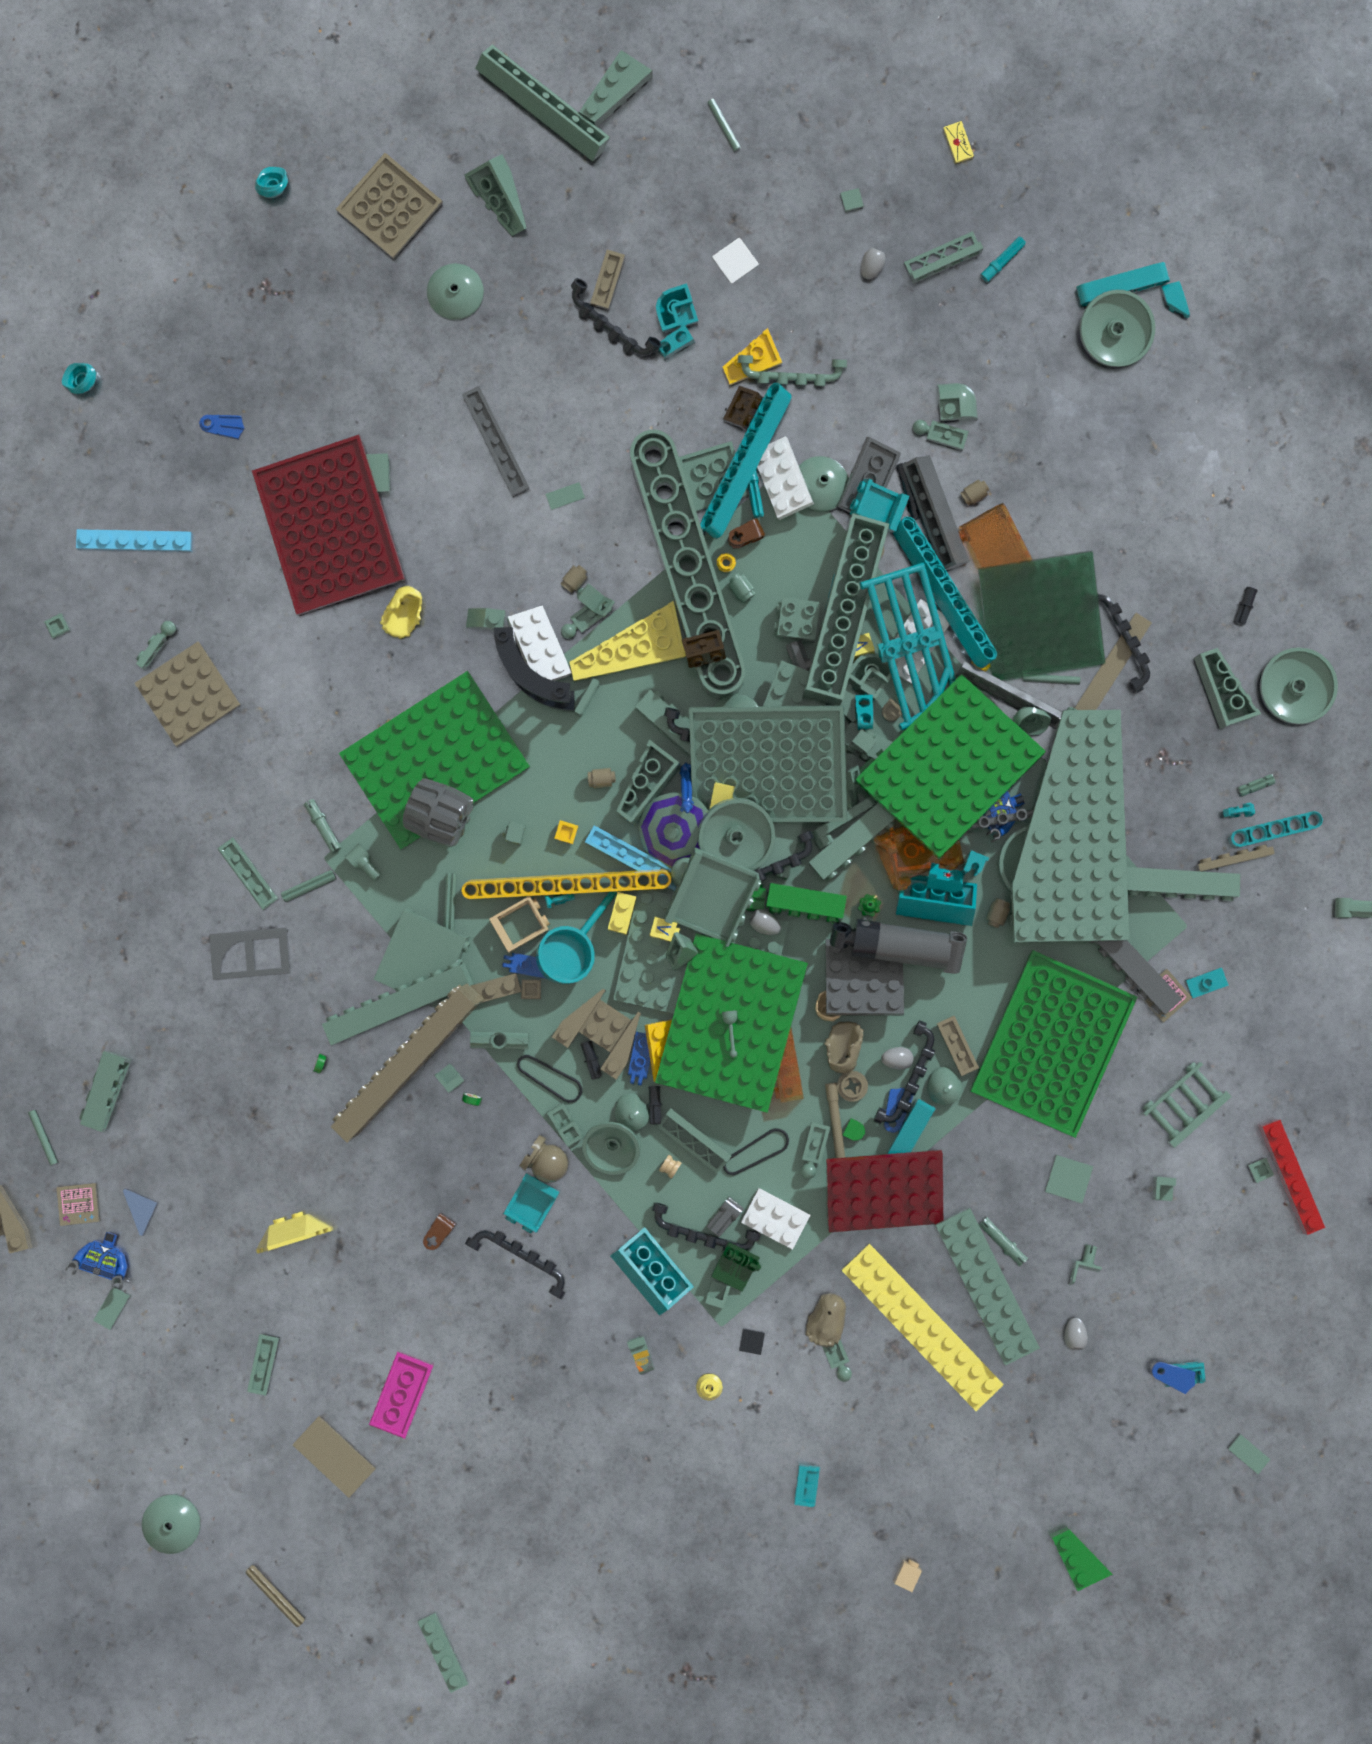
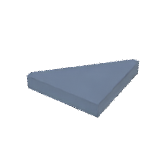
(141, 1209)

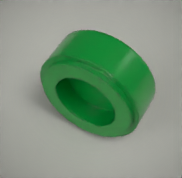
(319, 1063)
(471, 1099)

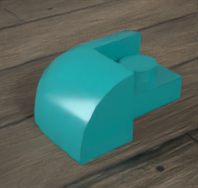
(675, 309)

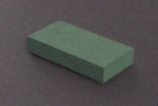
(587, 697)
(111, 1308)
(1248, 1454)

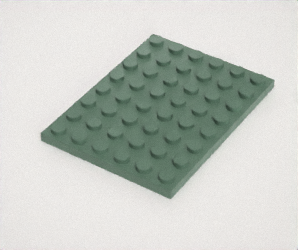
(773, 755)
(645, 971)

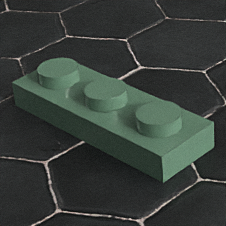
(263, 1364)

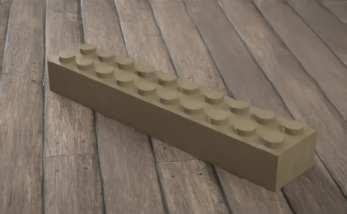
(407, 1062)

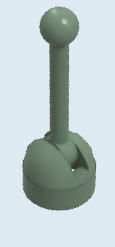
(730, 1017)

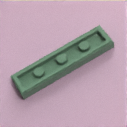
(247, 873)

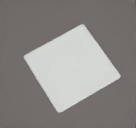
(735, 260)

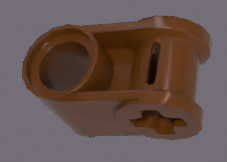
(749, 533)
(440, 1229)

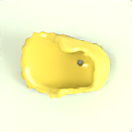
(401, 619)

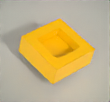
(566, 832)

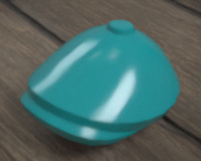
(271, 182)
(79, 378)

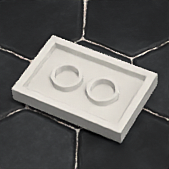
(775, 1218)

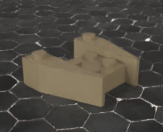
(605, 1028)
(12, 1225)

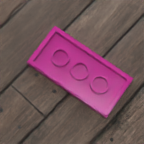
(401, 1395)

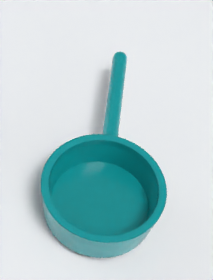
(567, 952)

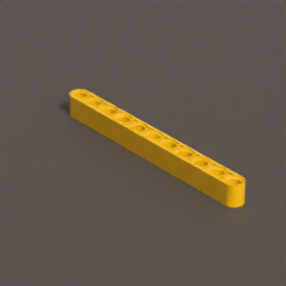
(556, 880)

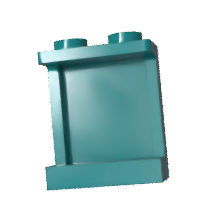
(879, 503)
(531, 1203)

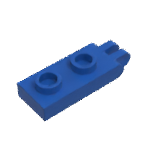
(523, 965)
(640, 1059)

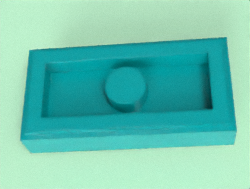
(1206, 983)

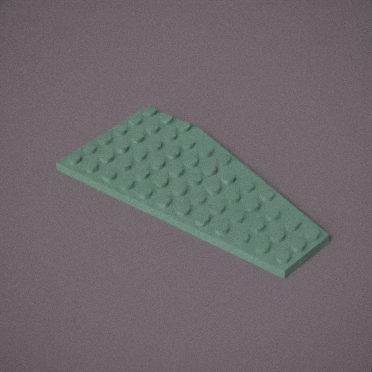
(1074, 849)

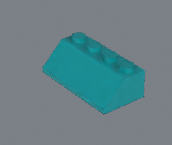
(937, 904)
(652, 1271)

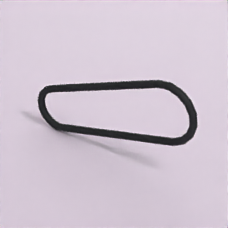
(550, 1067)
(763, 1159)

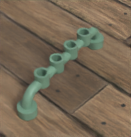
(799, 378)

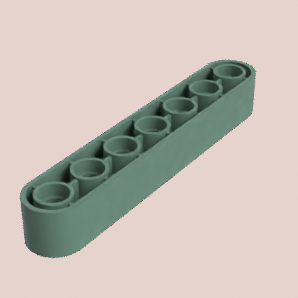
(688, 544)

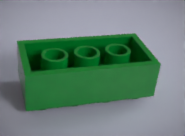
(805, 902)

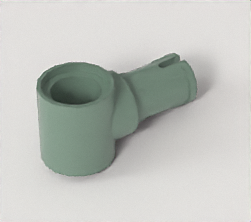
(360, 859)

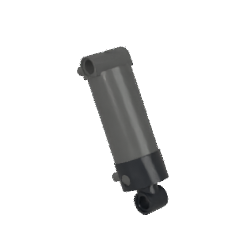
(901, 944)

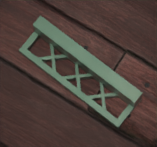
(945, 261)
(697, 1134)

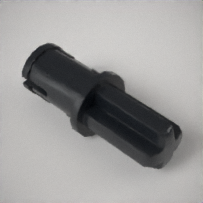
(1246, 605)
(591, 1060)
(654, 1105)

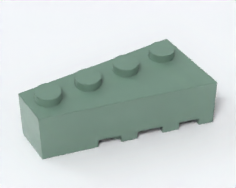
(616, 86)
(1224, 690)
(648, 781)
(104, 1091)

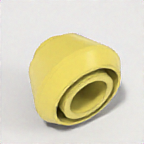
(710, 1381)

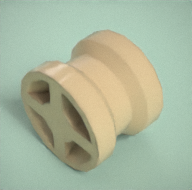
(670, 1166)

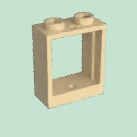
(502, 933)

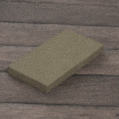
(334, 1456)

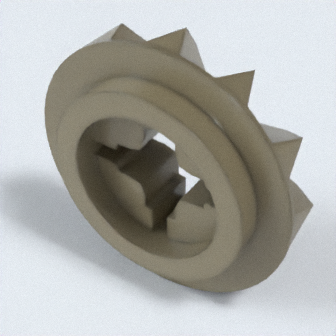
(855, 1077)

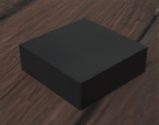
(752, 1341)

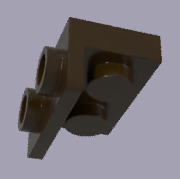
(743, 407)
(704, 649)

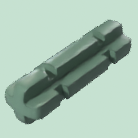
(1256, 785)

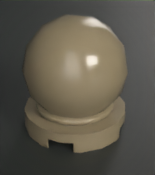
(546, 1161)

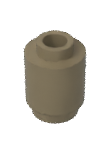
(974, 492)
(574, 578)
(601, 778)
(998, 913)

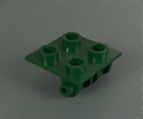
(736, 1266)

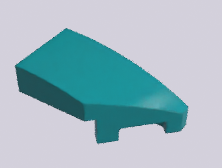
(1175, 298)

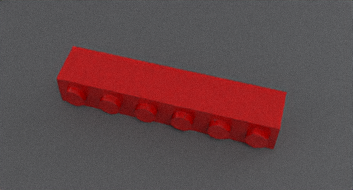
(1291, 1177)

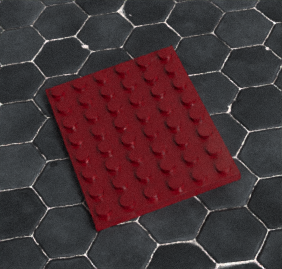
(328, 525)

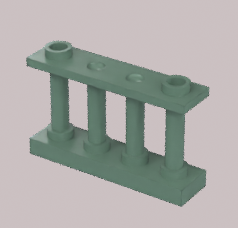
(1204, 1110)

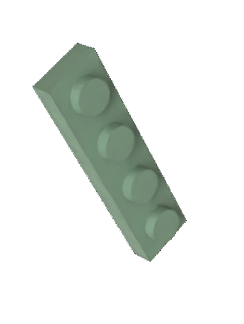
(442, 1652)

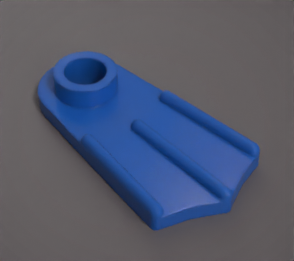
(223, 425)
(893, 1099)
(1175, 1376)

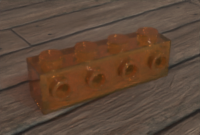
(788, 1078)

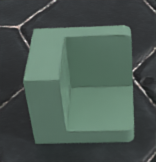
(449, 1078)
(1163, 1188)
(717, 1294)

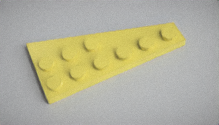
(640, 645)

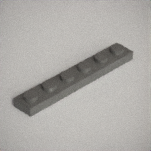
(495, 441)
(1006, 692)

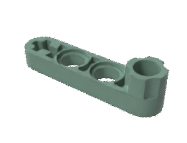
(822, 834)

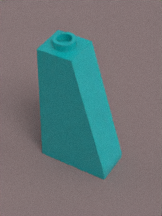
(912, 1127)

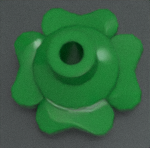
(869, 905)

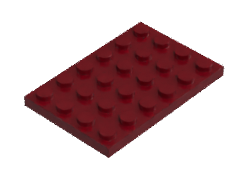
(884, 1191)

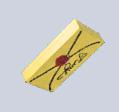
(958, 142)

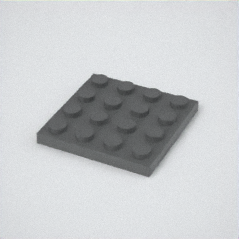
(862, 985)

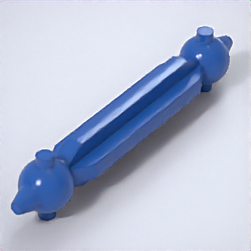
(686, 788)

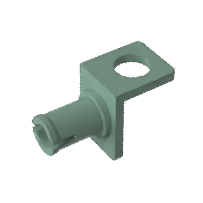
(594, 600)
(1086, 1263)

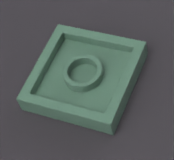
(1069, 1179)

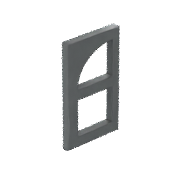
(222, 942)

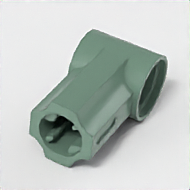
(1352, 908)

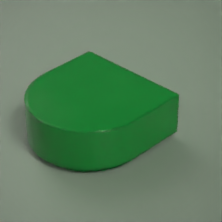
(854, 1130)

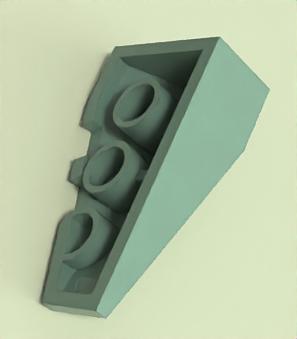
(497, 188)

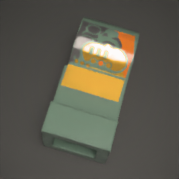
(641, 1354)

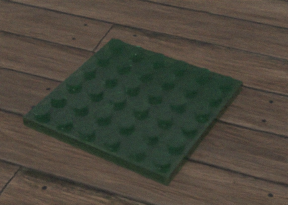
(1042, 615)

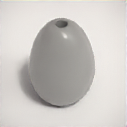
(872, 263)
(764, 922)
(897, 1058)
(1075, 1334)

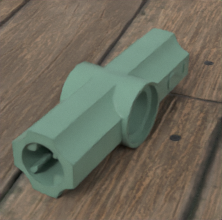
(485, 1040)

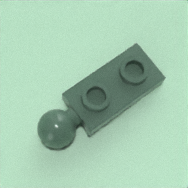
(942, 433)
(581, 620)
(155, 644)
(814, 1148)
(837, 1358)

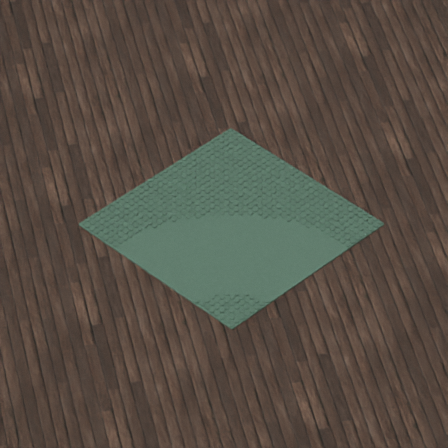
(561, 748)

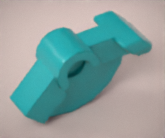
(1232, 812)
(558, 899)

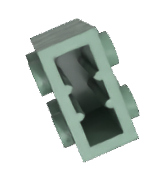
(797, 619)

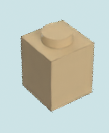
(908, 1575)

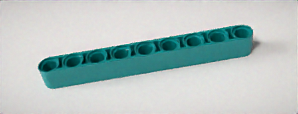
(745, 460)
(946, 593)

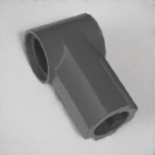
(798, 655)
(727, 1213)

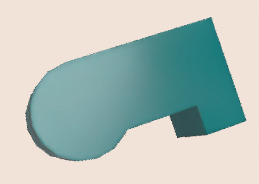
(676, 341)
(864, 712)
(944, 879)

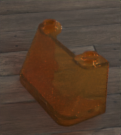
(994, 538)
(907, 857)

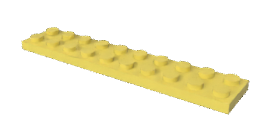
(922, 1327)

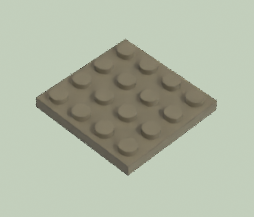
(389, 205)
(187, 694)

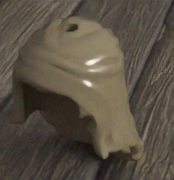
(842, 1042)
(825, 1327)

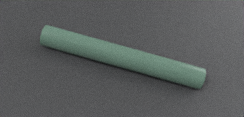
(724, 125)
(1052, 679)
(42, 1137)

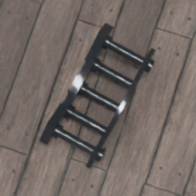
(540, 689)

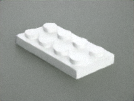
(783, 479)
(910, 628)
(539, 643)

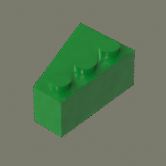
(1078, 1560)

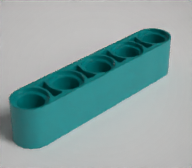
(1131, 281)
(1284, 826)

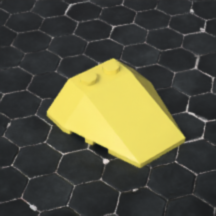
(292, 1231)

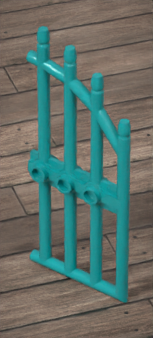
(911, 643)

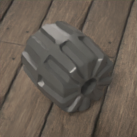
(437, 812)

